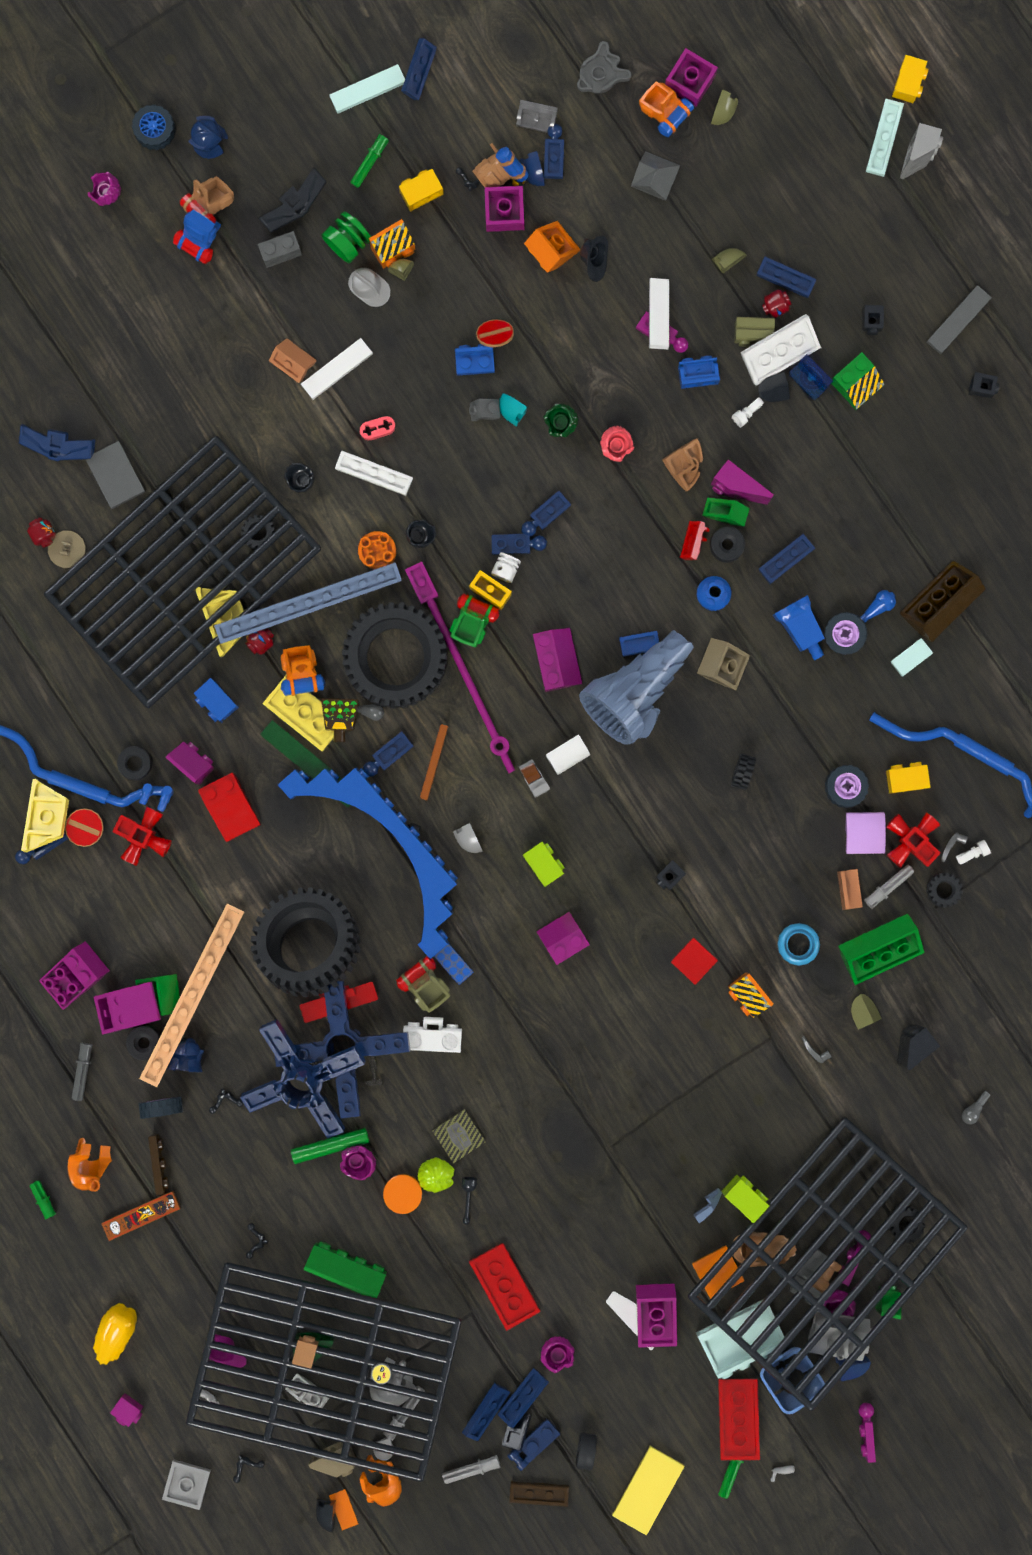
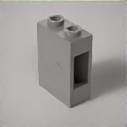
(833, 1333)

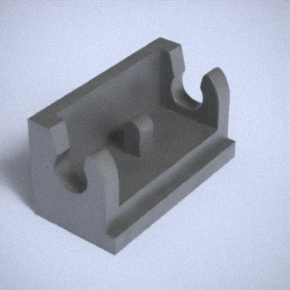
(536, 116)

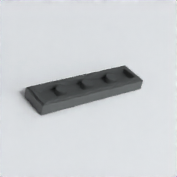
(958, 319)

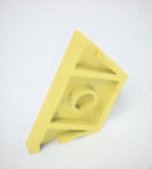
(213, 606)
(44, 817)

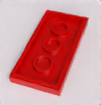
(504, 1286)
(739, 1419)

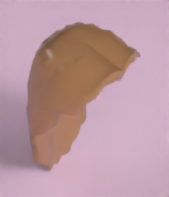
(772, 1249)

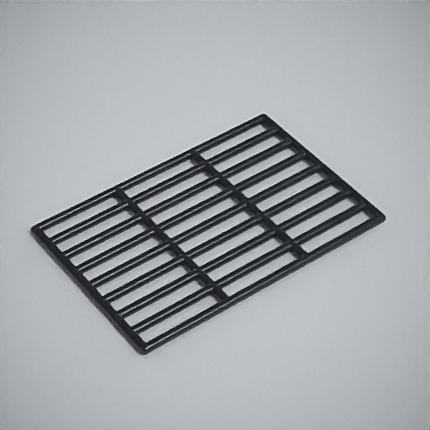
(154, 597)
(803, 1290)
(361, 1380)

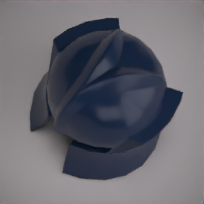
(206, 136)
(187, 1057)

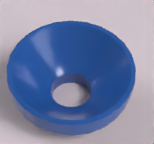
(713, 603)

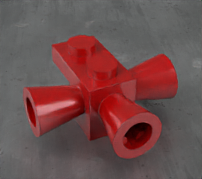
(141, 836)
(913, 840)

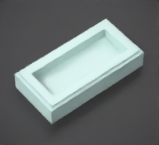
(911, 657)

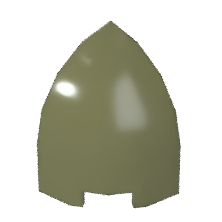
(725, 108)
(728, 258)
(401, 268)
(864, 1011)

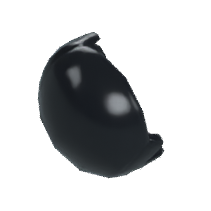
(299, 477)
(420, 534)

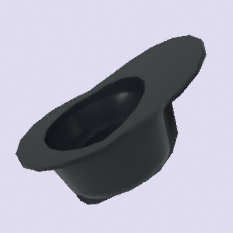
(595, 257)

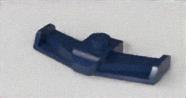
(56, 444)

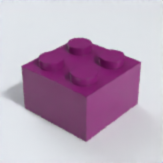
(691, 77)
(504, 208)

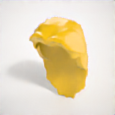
(114, 1333)

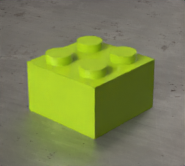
(543, 863)
(742, 1196)

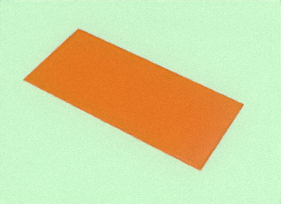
(344, 1510)

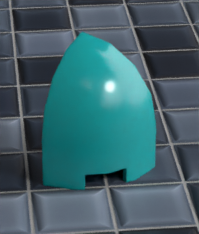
(511, 409)

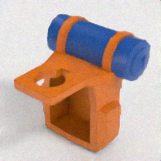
(664, 106)
(300, 671)

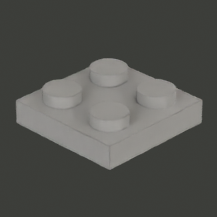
(186, 1484)

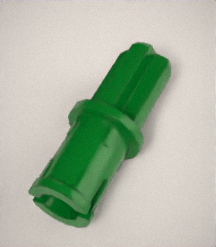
(42, 1199)

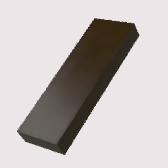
(539, 1494)

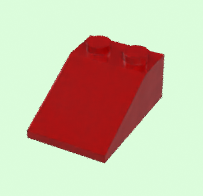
(229, 807)

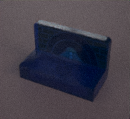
(810, 377)

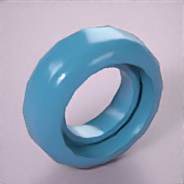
(813, 940)

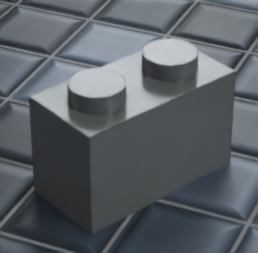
(279, 249)

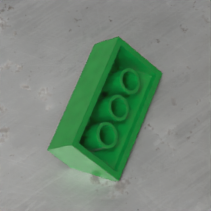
(881, 949)
(345, 1270)

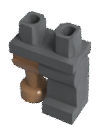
(809, 1268)

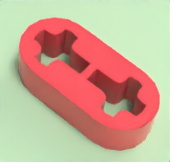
(375, 424)

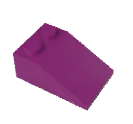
(737, 484)
(656, 1315)

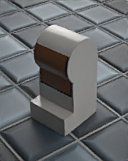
(534, 778)

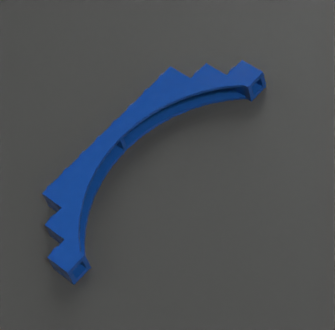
(432, 875)

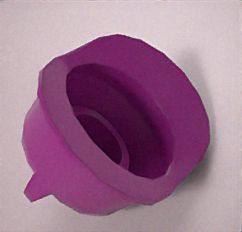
(224, 1357)

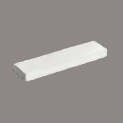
(658, 313)
(336, 369)
(374, 473)

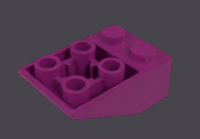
(74, 975)
(127, 1008)

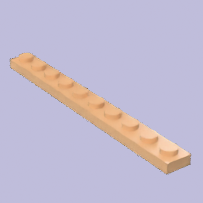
(191, 995)

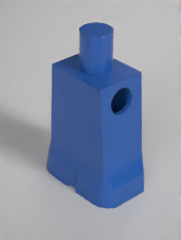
(802, 626)

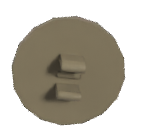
(66, 549)

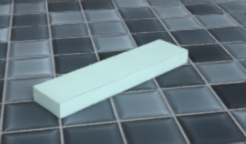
(367, 89)
(884, 137)

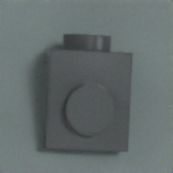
(484, 409)

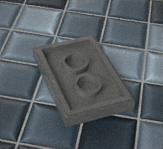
(115, 475)

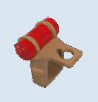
(208, 198)

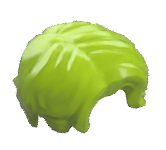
(435, 1175)

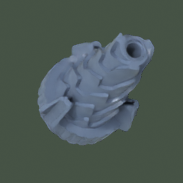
(624, 699)

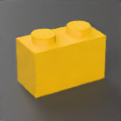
(909, 79)
(420, 189)
(490, 590)
(908, 779)

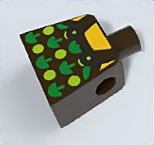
(340, 716)

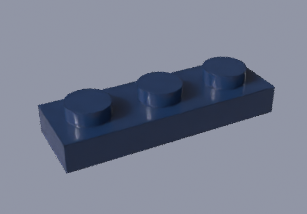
(419, 69)
(786, 277)
(786, 559)
(523, 1398)
(486, 1412)

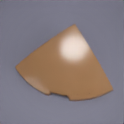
(685, 463)

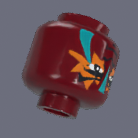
(41, 532)

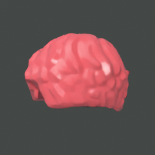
(616, 443)

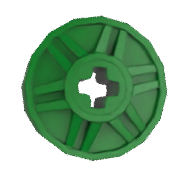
(349, 234)

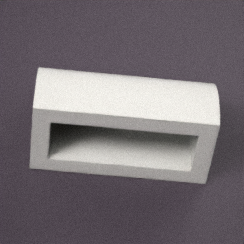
(568, 754)

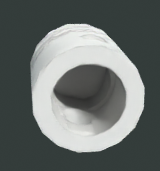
(505, 567)

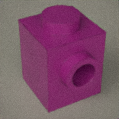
(127, 1410)

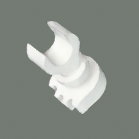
(740, 417)
(974, 852)

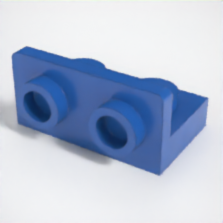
(474, 360)

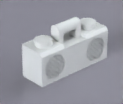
(440, 1040)

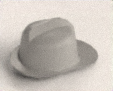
(369, 287)

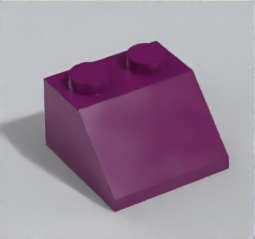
(191, 762)
(562, 938)

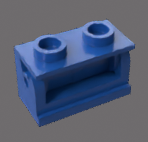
(698, 372)
(215, 700)

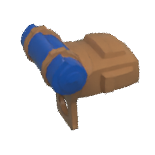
(500, 168)

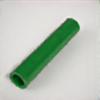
(329, 1146)

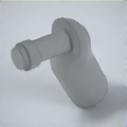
(208, 1396)
(782, 1470)

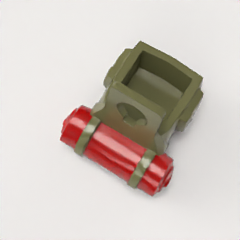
(425, 986)

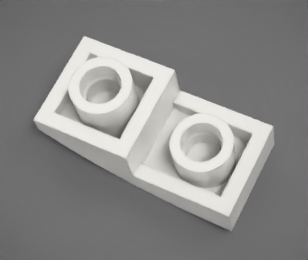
(307, 1398)

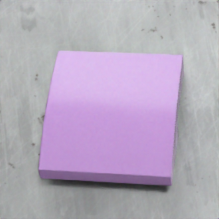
(865, 832)

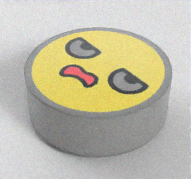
(381, 1373)

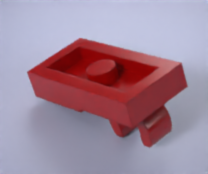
(693, 540)

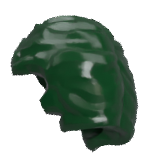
(561, 420)

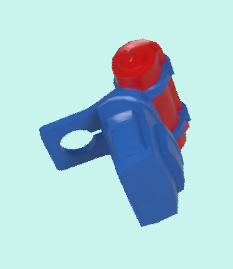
(197, 236)

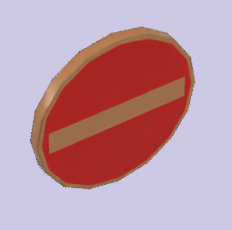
(495, 333)
(84, 827)

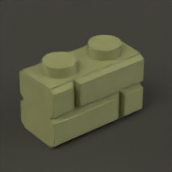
(752, 330)

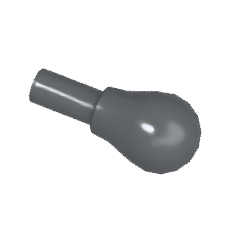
(372, 711)
(972, 1113)

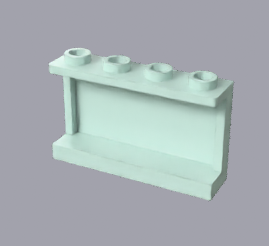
(725, 1353)

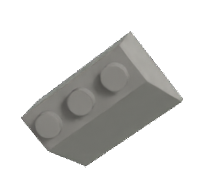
(921, 149)

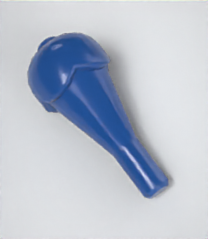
(883, 602)

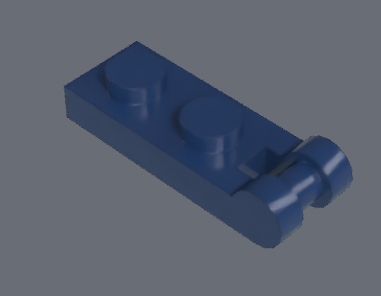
(535, 1443)

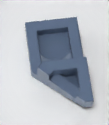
(713, 1199)

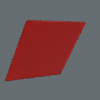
(694, 961)

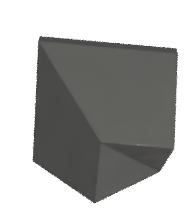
(655, 175)

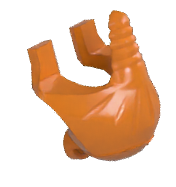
(85, 1173)
(386, 1490)

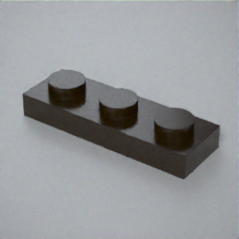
(158, 1164)

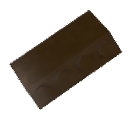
(943, 600)

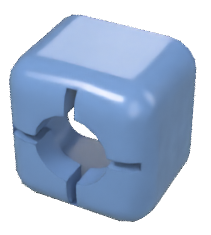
(786, 1401)

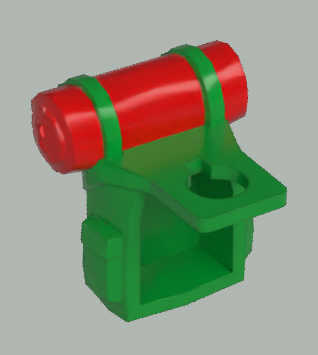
(472, 620)

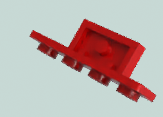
(354, 997)

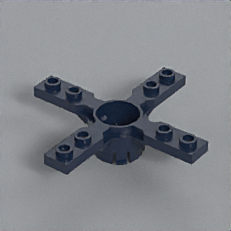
(368, 1046)
(316, 1075)

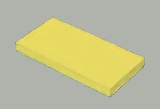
(302, 713)
(648, 1490)

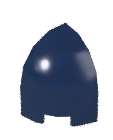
(534, 169)
(856, 1370)

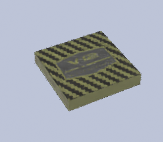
(459, 1136)

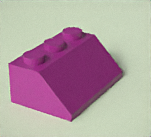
(557, 659)

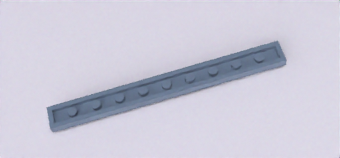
(307, 603)

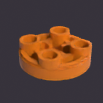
(376, 550)
(402, 1194)

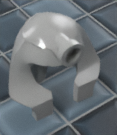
(396, 1379)

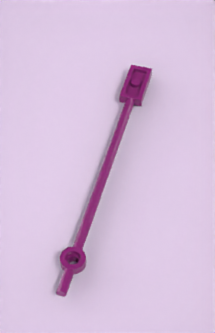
(426, 593)

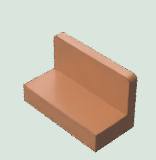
(292, 360)
(849, 889)

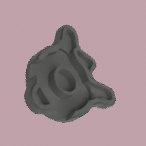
(600, 71)

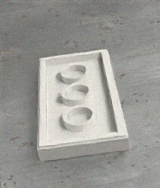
(780, 349)

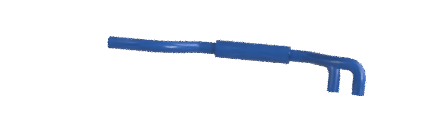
(967, 745)
(84, 788)

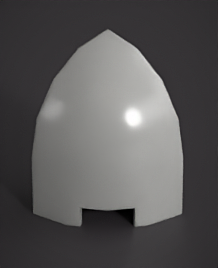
(467, 839)

